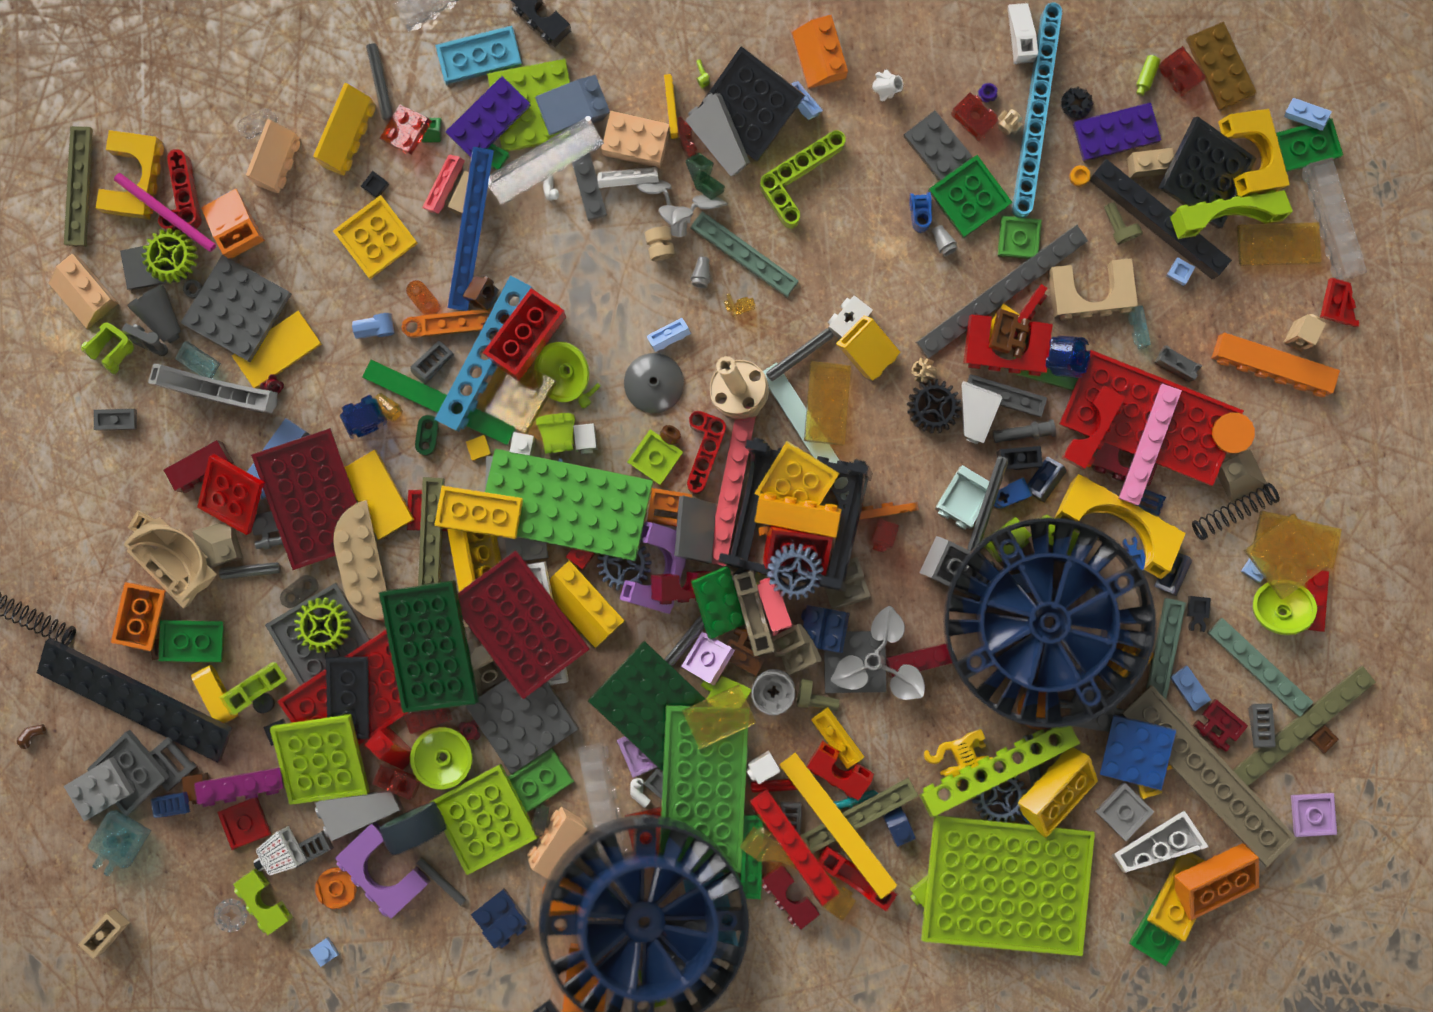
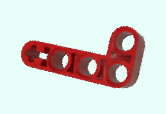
(181, 190)
(709, 436)

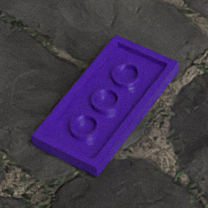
(488, 117)
(1117, 132)

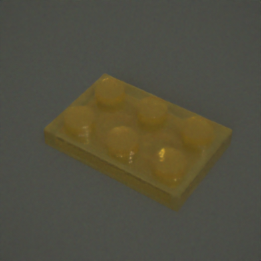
(719, 717)

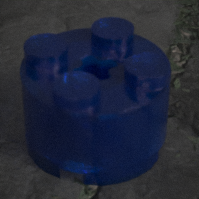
(1068, 356)
(362, 417)

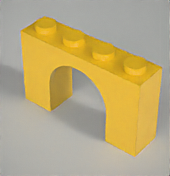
(1259, 129)
(148, 152)

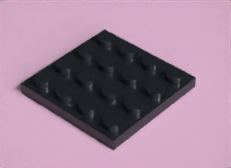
(756, 100)
(1205, 167)

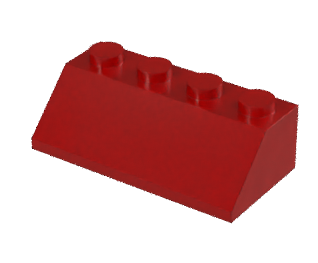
(525, 334)

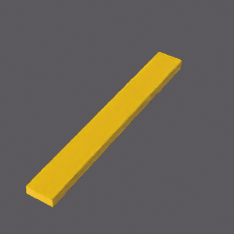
(838, 825)

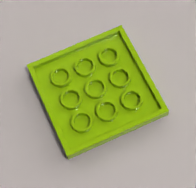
(530, 82)
(320, 759)
(485, 819)

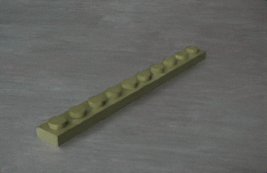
(1305, 726)

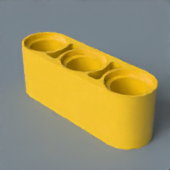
(210, 689)

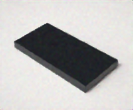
(349, 691)

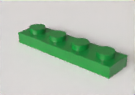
(750, 867)

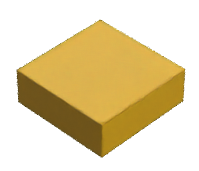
(478, 448)

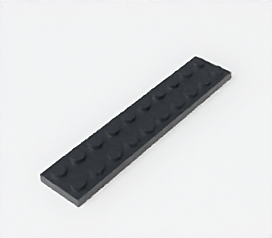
(134, 700)

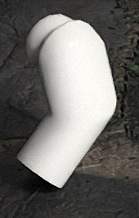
(550, 193)
(636, 792)

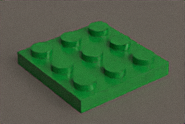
(970, 196)

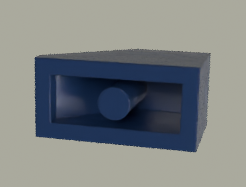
(899, 826)

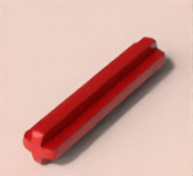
(772, 785)

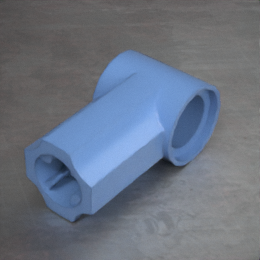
(378, 326)

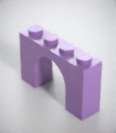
(664, 539)
(388, 898)

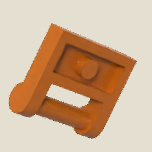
(664, 501)

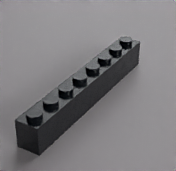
(1157, 219)

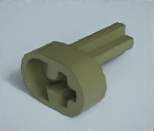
(1122, 233)
(807, 699)

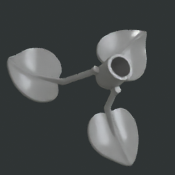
(679, 216)
(851, 670)

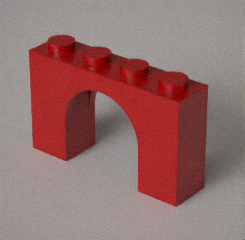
(979, 354)

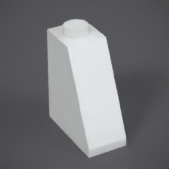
(978, 411)

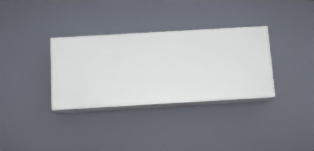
(627, 177)

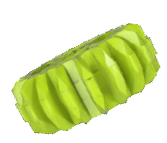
(155, 263)
(309, 613)

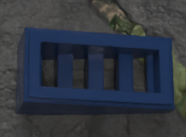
(168, 805)

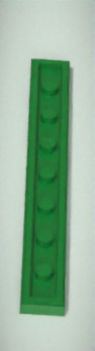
(434, 399)

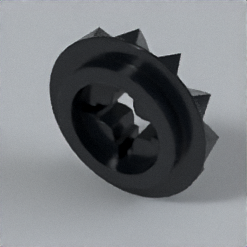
(1075, 111)

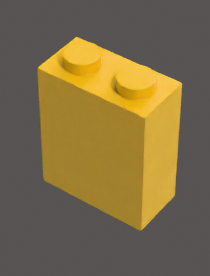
(868, 348)

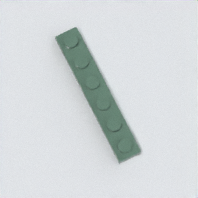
(1260, 667)

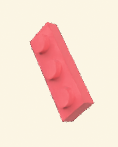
(444, 184)

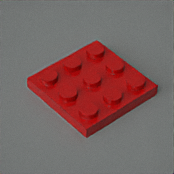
(230, 494)

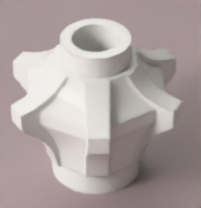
(887, 85)

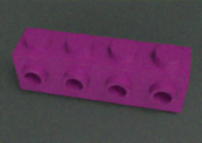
(238, 785)

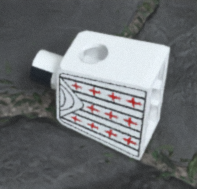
(279, 853)

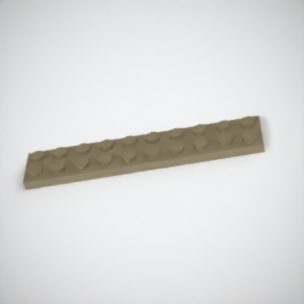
(1215, 780)

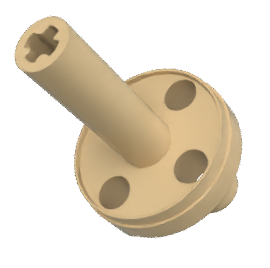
(735, 383)

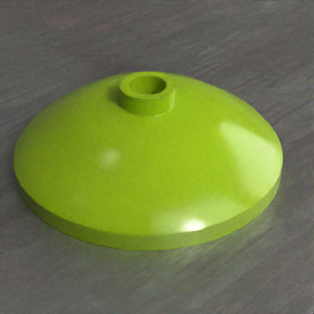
(554, 362)
(1298, 606)
(428, 765)

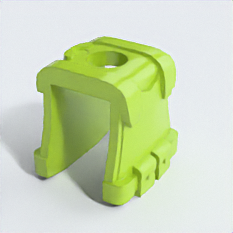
(98, 342)
(557, 432)

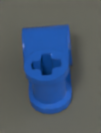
(920, 208)
(1013, 493)

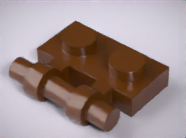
(1004, 331)
(743, 656)

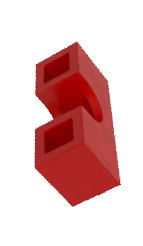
(852, 782)

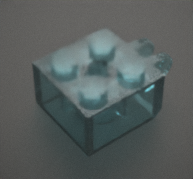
(107, 845)

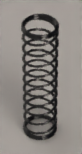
(1266, 491)
(67, 633)

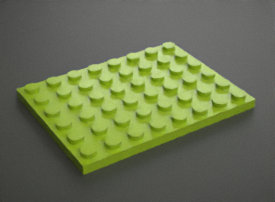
(1007, 886)

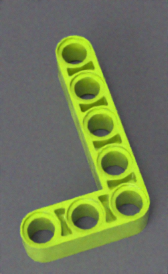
(796, 172)

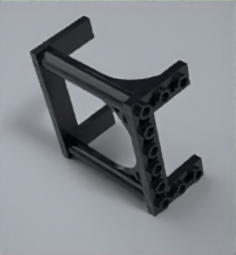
(858, 475)

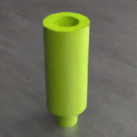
(1147, 74)

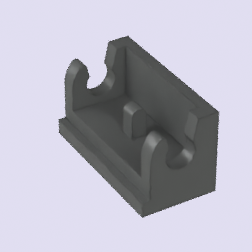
(1177, 364)

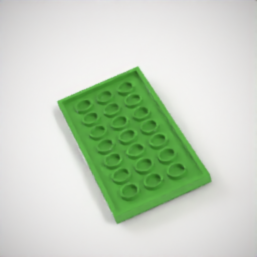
(573, 503)
(704, 786)

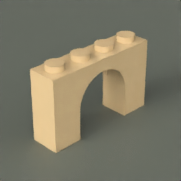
(1068, 303)

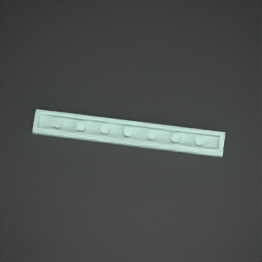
(796, 413)

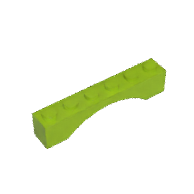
(1265, 207)

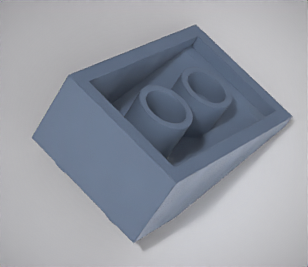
(572, 103)

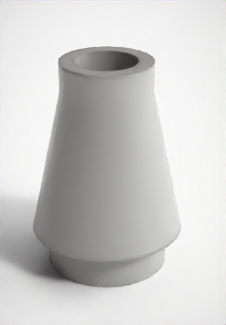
(944, 241)
(701, 273)

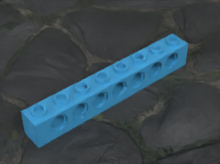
(446, 415)

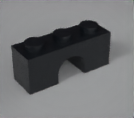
(552, 28)

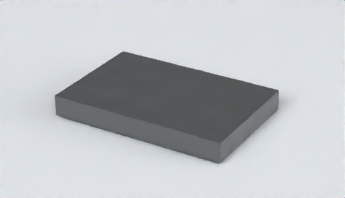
(135, 272)
(695, 529)

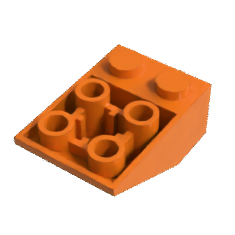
(232, 224)

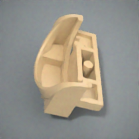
(174, 562)

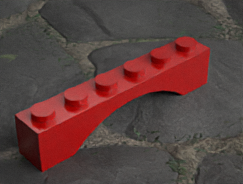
(794, 847)

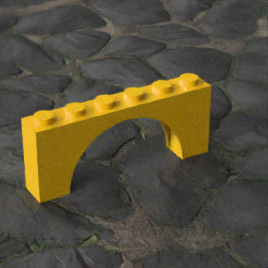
(1158, 537)

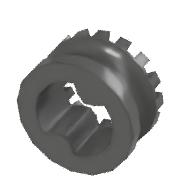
(186, 288)

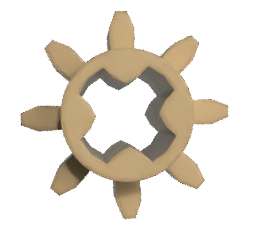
(1009, 122)
(924, 370)

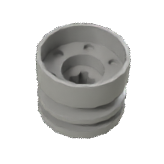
(762, 697)

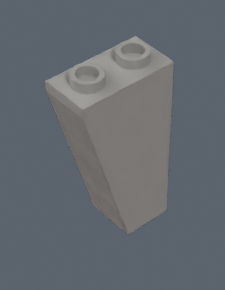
(718, 133)
(354, 812)

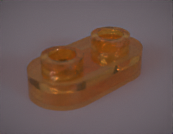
(422, 298)

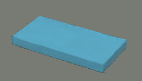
(478, 55)

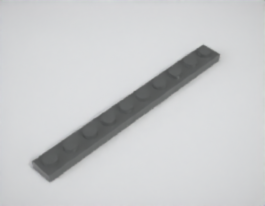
(1002, 290)

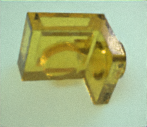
(742, 306)

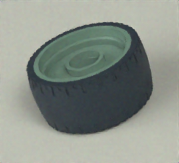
(413, 828)

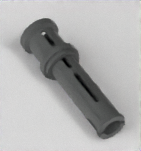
(1033, 431)

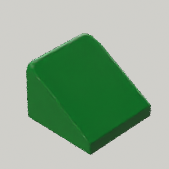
(433, 133)

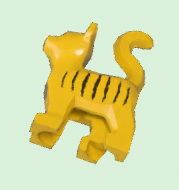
(962, 750)

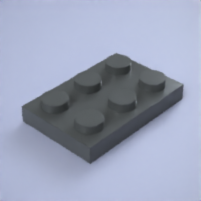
(937, 145)

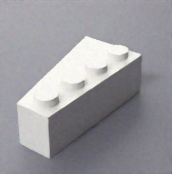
(1164, 842)

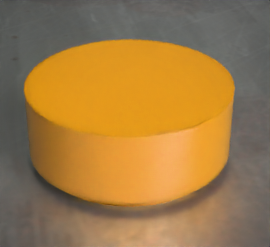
(1079, 176)

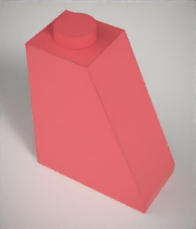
(773, 607)

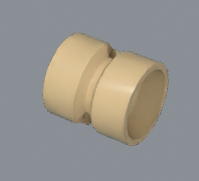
(659, 243)

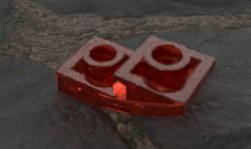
(685, 134)

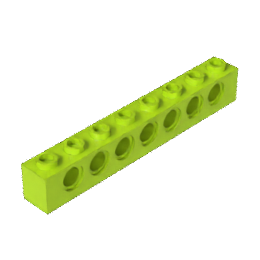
(934, 805)

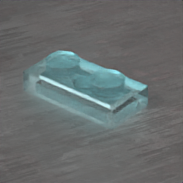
(1141, 334)
(197, 360)

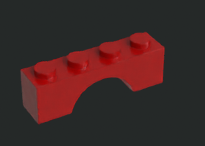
(1106, 406)
(846, 871)

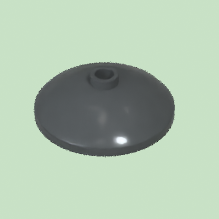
(654, 397)

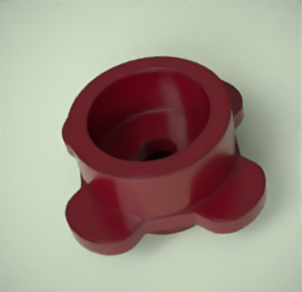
(272, 379)
(474, 730)

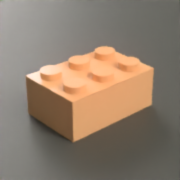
(635, 139)
(557, 838)

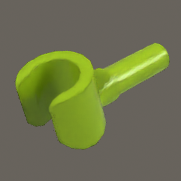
(703, 80)
(584, 400)

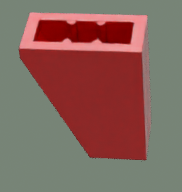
(390, 748)

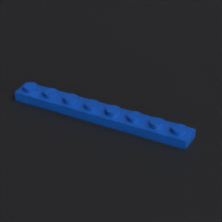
(470, 227)

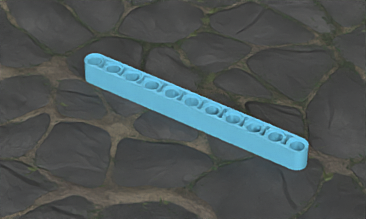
(1041, 102)

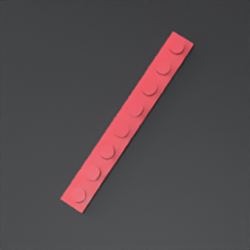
(731, 487)

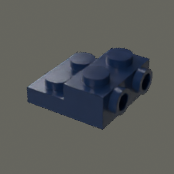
(826, 627)
(500, 919)

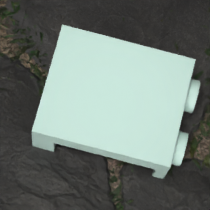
(963, 498)

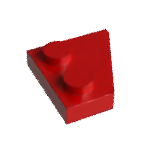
(1339, 303)

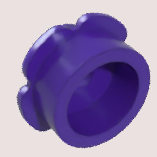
(988, 87)

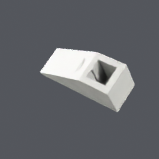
(1022, 34)

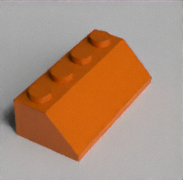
(1217, 880)

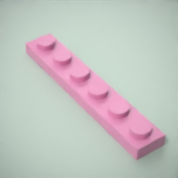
(1150, 444)

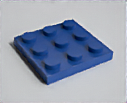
(1137, 752)

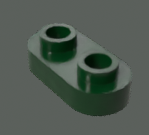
(426, 435)

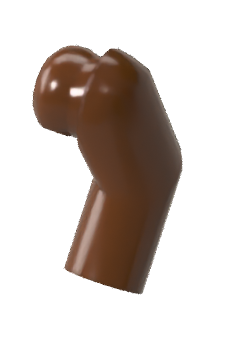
(24, 738)

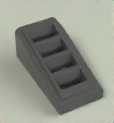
(420, 363)
(1269, 717)
(793, 805)
(325, 842)

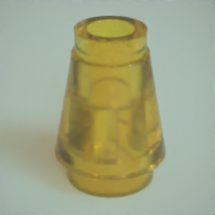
(390, 408)

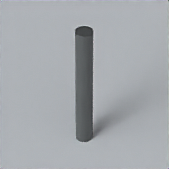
(441, 881)

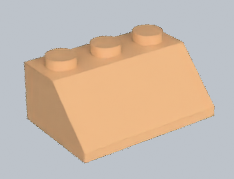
(273, 157)
(81, 290)

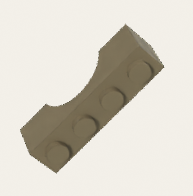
(753, 613)

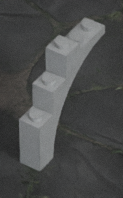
(212, 389)

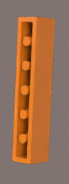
(1275, 364)

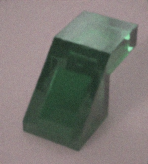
(700, 171)

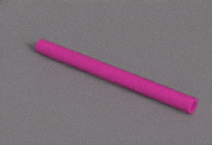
(164, 212)

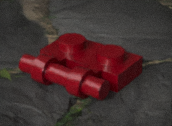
(1224, 720)

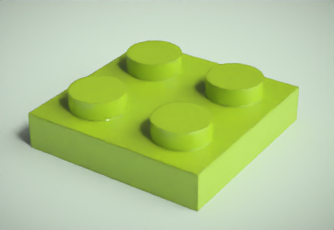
(655, 457)

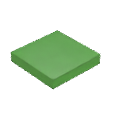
(1019, 237)

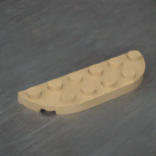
(359, 561)

